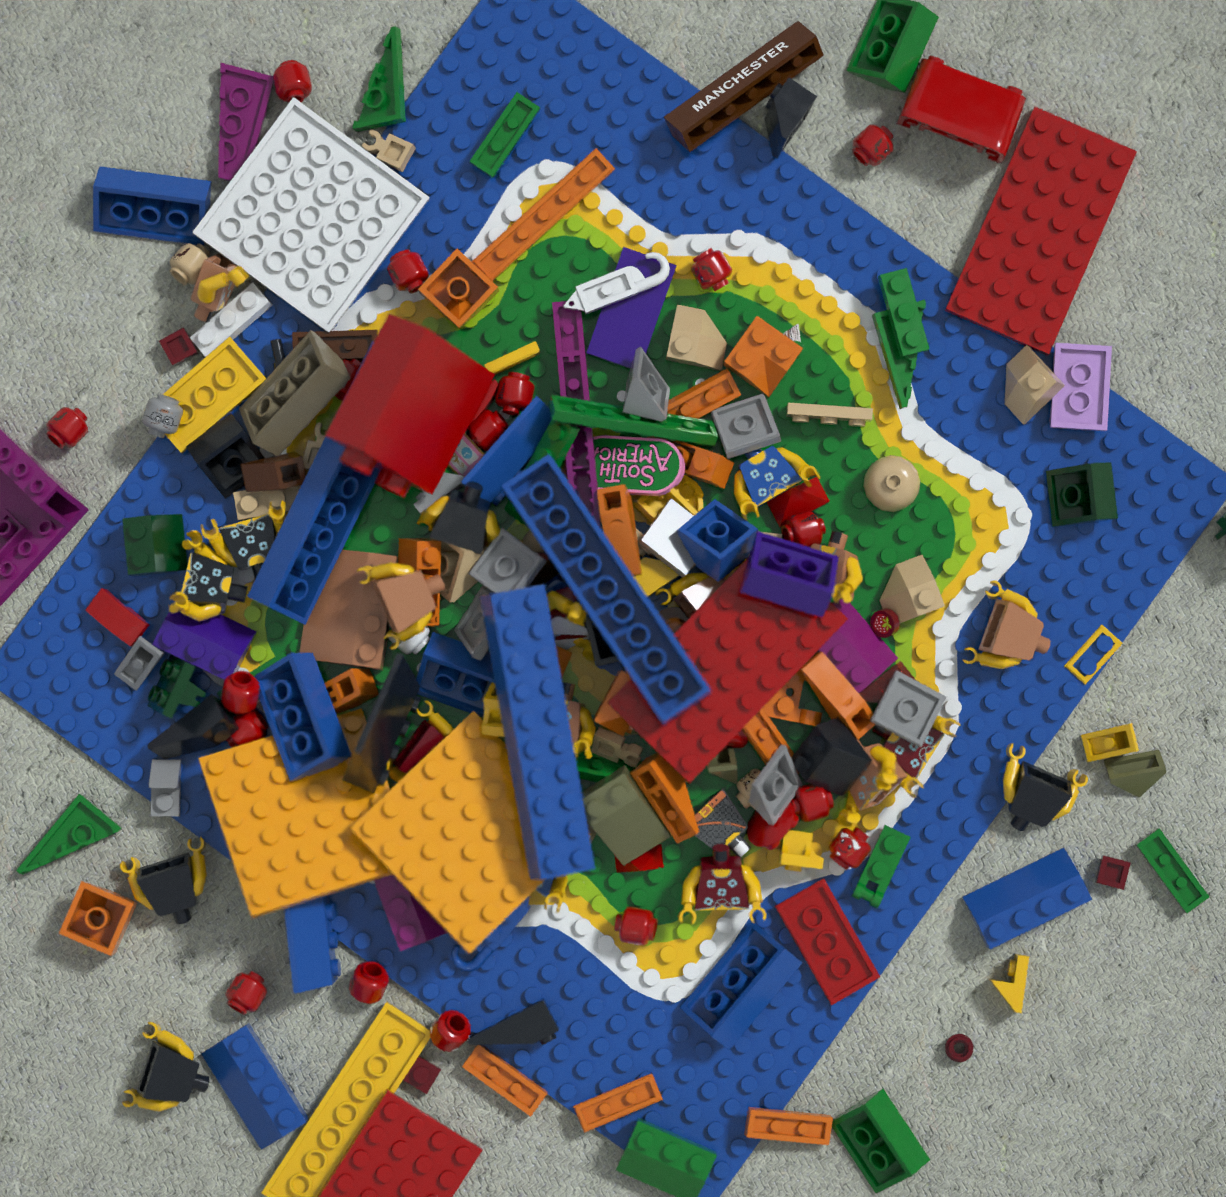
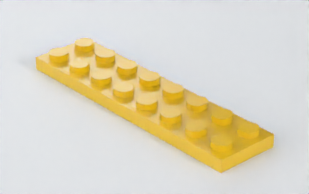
(374, 1066)

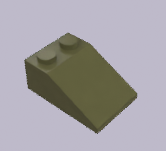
(623, 816)

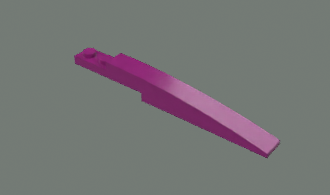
(575, 384)

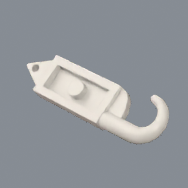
(616, 286)

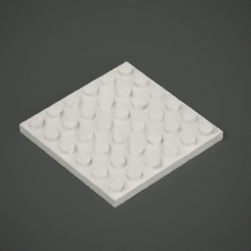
(311, 215)

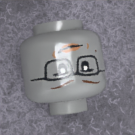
(162, 415)

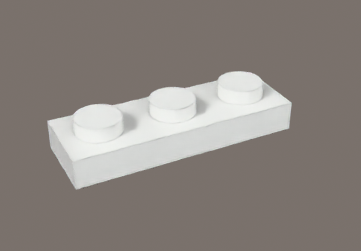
(231, 319)

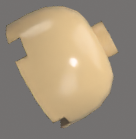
(891, 483)

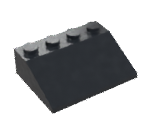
(384, 727)

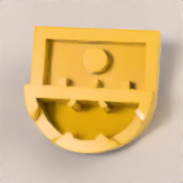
(686, 494)

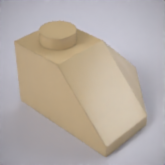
(696, 339)
(1029, 384)
(454, 571)
(911, 590)

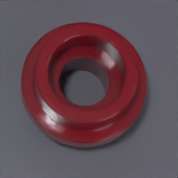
(965, 1054)

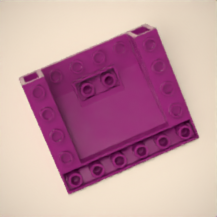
(33, 514)

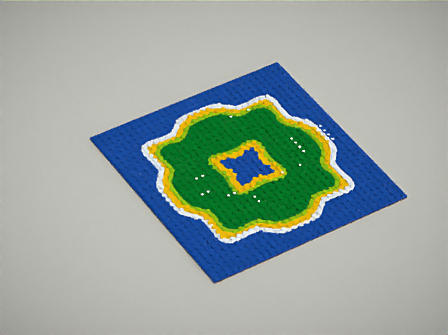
(978, 518)

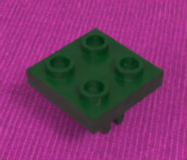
(174, 687)

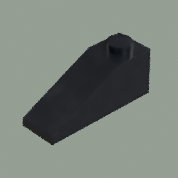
(198, 730)
(523, 1027)

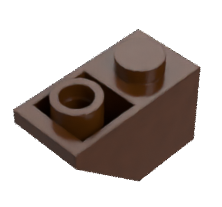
(273, 472)

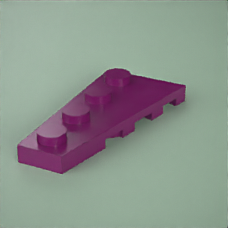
(242, 115)

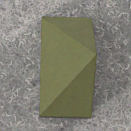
(724, 765)
(1136, 771)

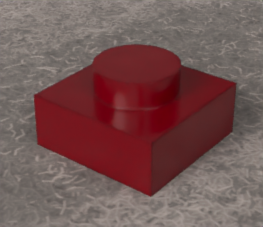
(178, 346)
(1112, 872)
(422, 1074)

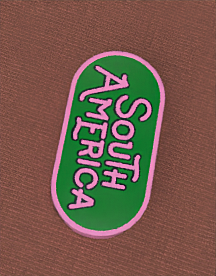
(641, 464)

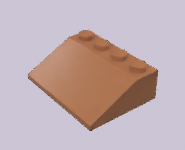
(348, 617)

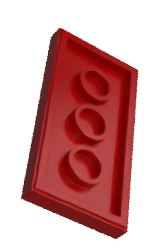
(827, 941)

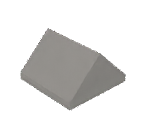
(645, 389)

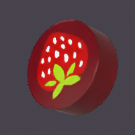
(885, 623)

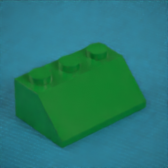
(892, 43)
(880, 1141)
(666, 1160)

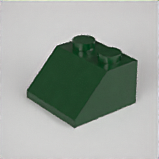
(1081, 494)
(154, 544)

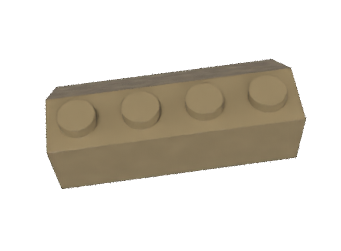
(293, 394)

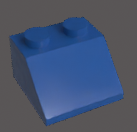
(717, 539)

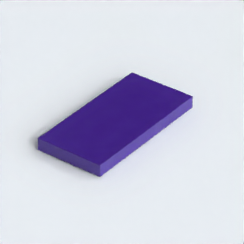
(631, 321)

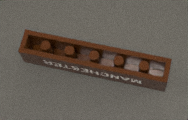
(743, 86)

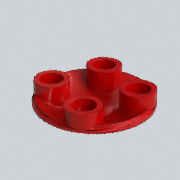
(766, 835)

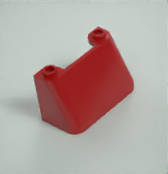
(962, 108)

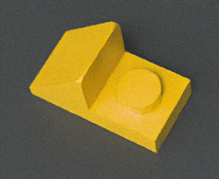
(1109, 742)
(1014, 991)

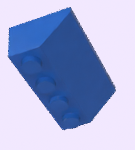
(149, 205)
(510, 452)
(453, 675)
(301, 716)
(1027, 898)
(312, 944)
(740, 985)
(255, 1086)

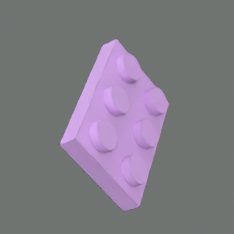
(1086, 377)

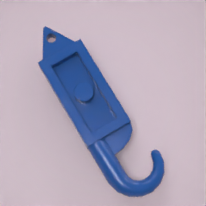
(492, 941)

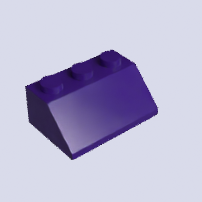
(790, 574)
(210, 644)

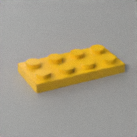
(212, 391)

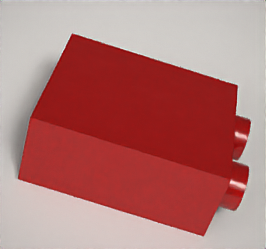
(408, 407)

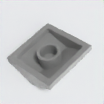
(775, 786)

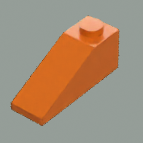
(351, 689)
(667, 795)

